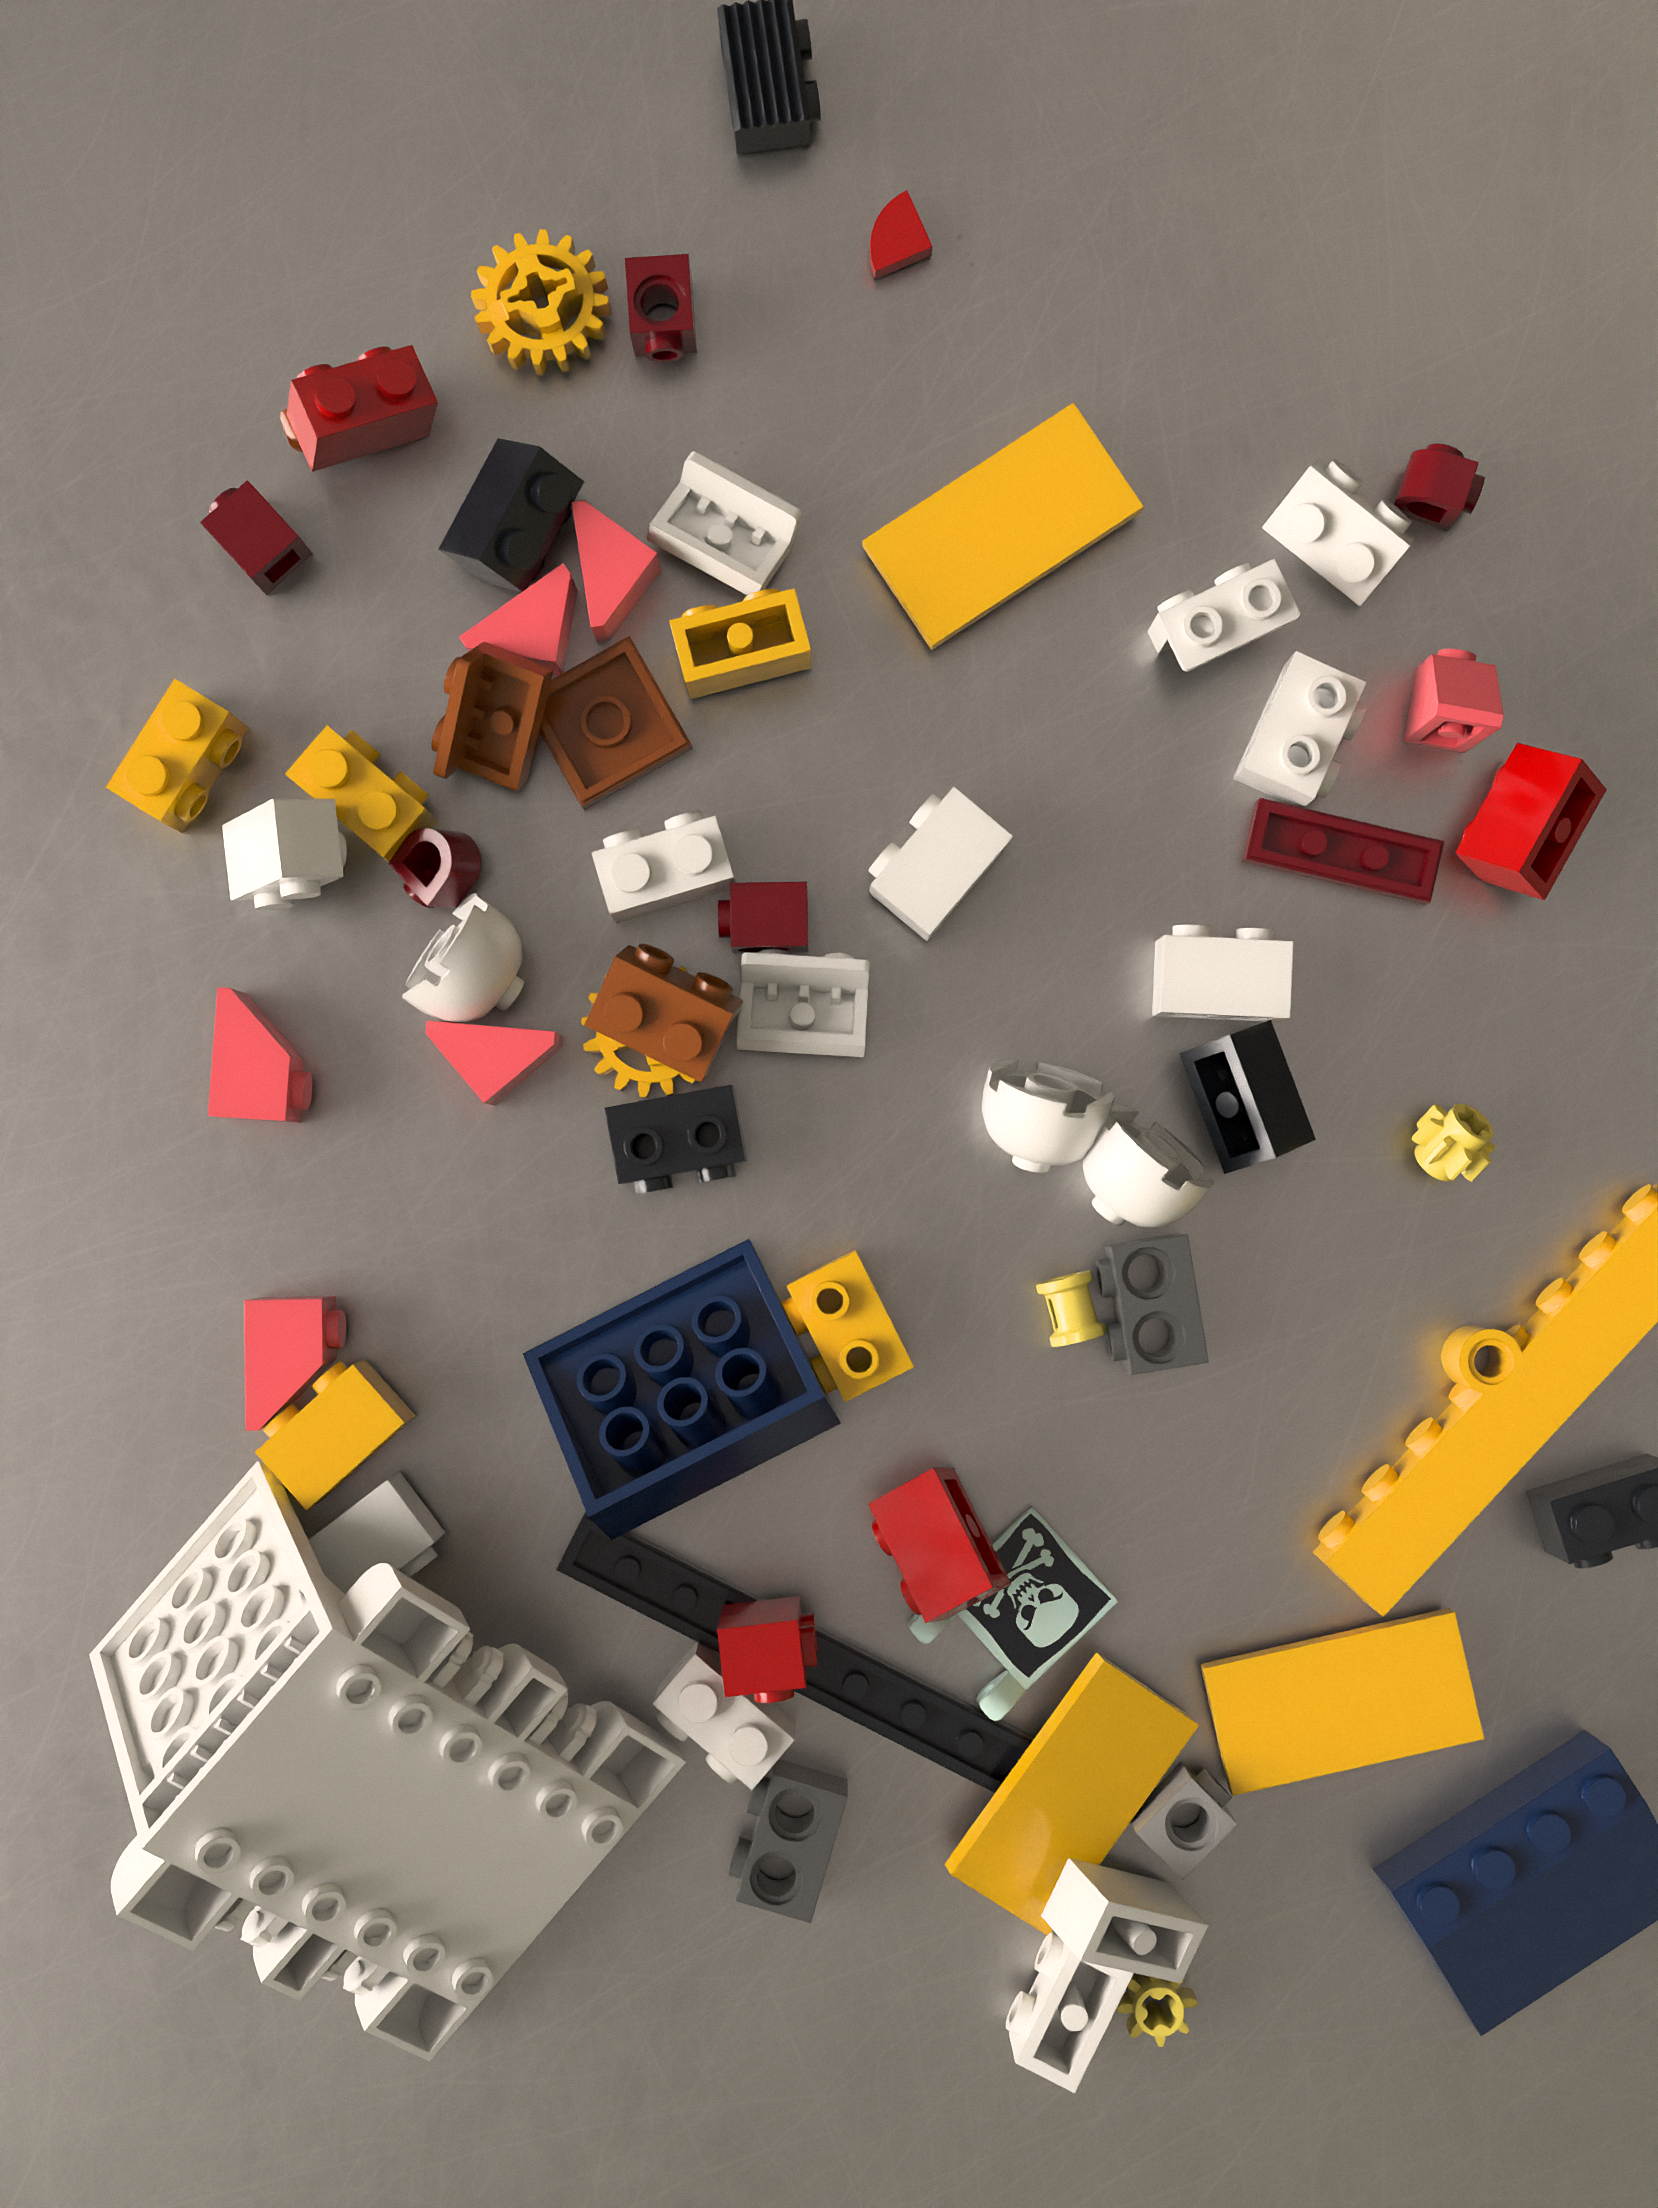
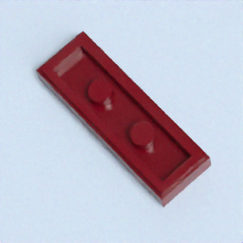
(1343, 851)

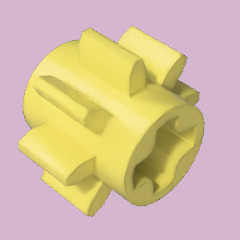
(1453, 1142)
(1155, 2018)

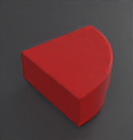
(898, 237)

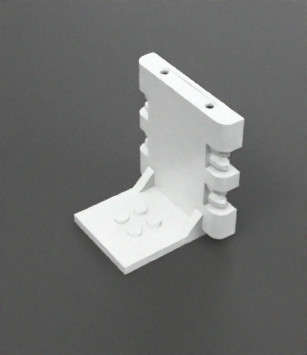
(352, 1774)

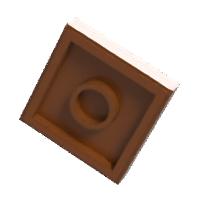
(609, 723)

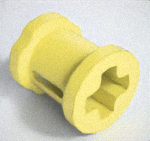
(1071, 1308)

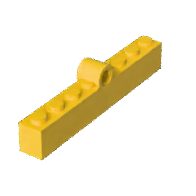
(1500, 1413)

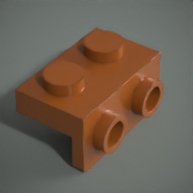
(491, 715)
(664, 1010)

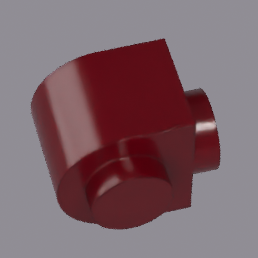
(1439, 486)
(437, 866)

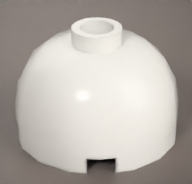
(468, 966)
(1043, 1114)
(1142, 1173)

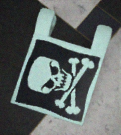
(1035, 1617)

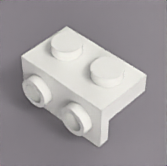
(725, 525)
(1341, 529)
(1225, 617)
(803, 1003)

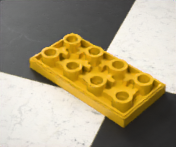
(1002, 526)
(1342, 1701)
(1071, 1789)

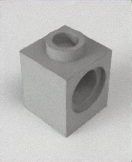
(1188, 1846)

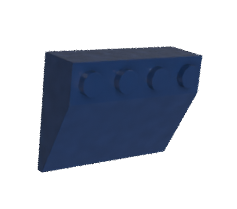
(679, 1390)
(1531, 1880)

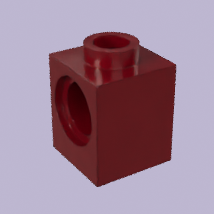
(657, 281)
(255, 536)
(765, 917)

